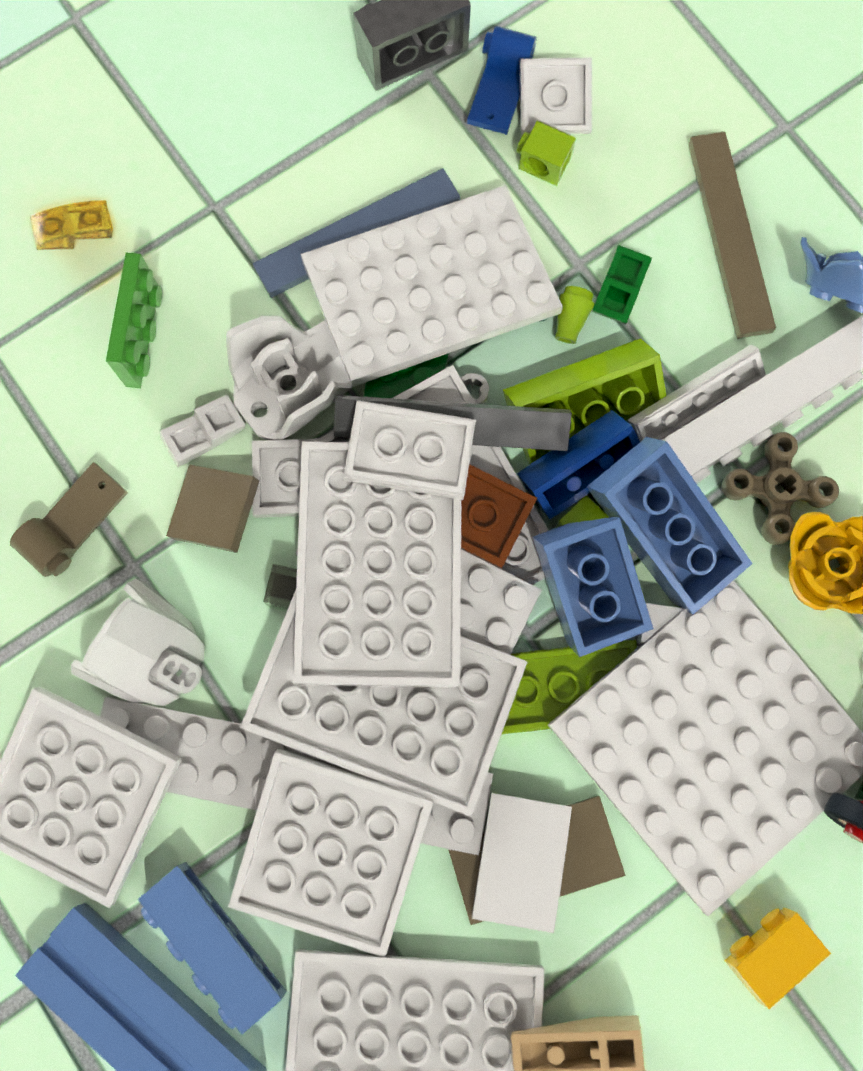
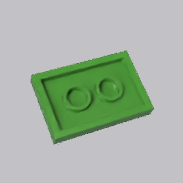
(133, 321)

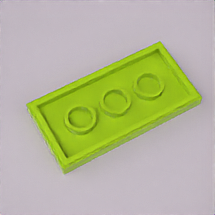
(556, 680)

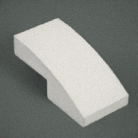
(203, 432)

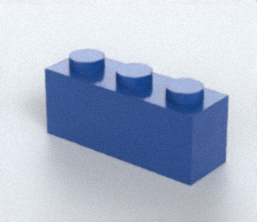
(563, 476)

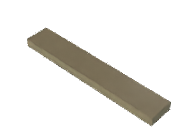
(731, 235)

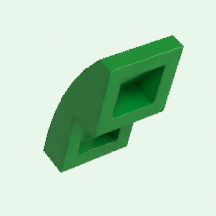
(622, 284)

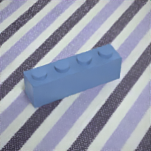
(212, 948)

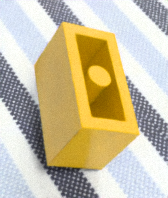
(776, 956)

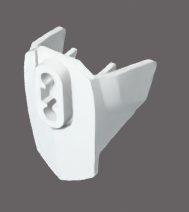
(275, 355)
(143, 650)

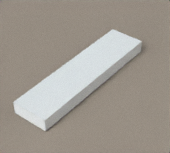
(699, 395)

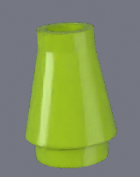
(576, 308)

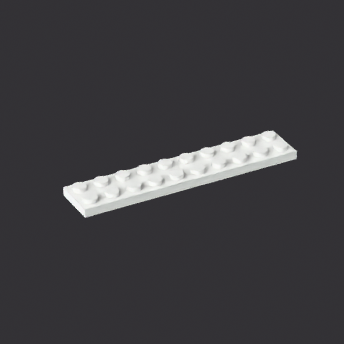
(232, 766)

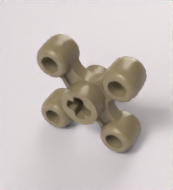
(794, 488)

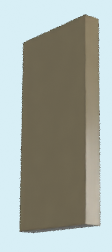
(589, 855)

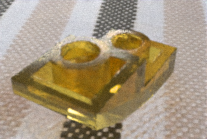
(63, 224)

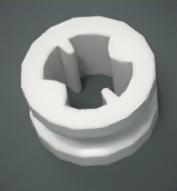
(476, 379)

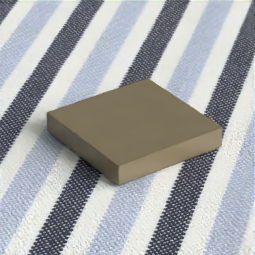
(213, 508)

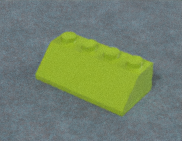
(615, 380)

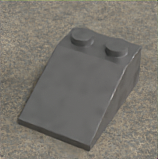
(409, 36)

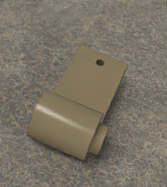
(55, 538)

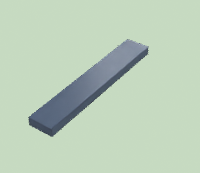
(285, 267)

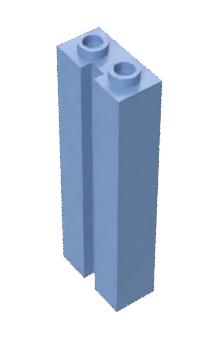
(125, 1002)

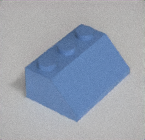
(593, 583)

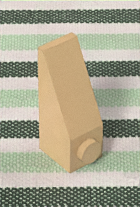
(581, 1045)

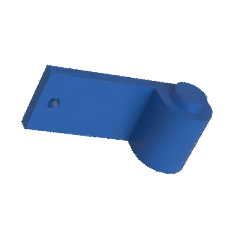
(500, 82)

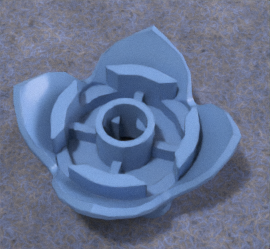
(837, 276)

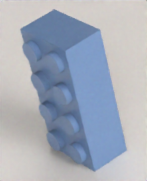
(670, 524)

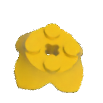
(812, 545)

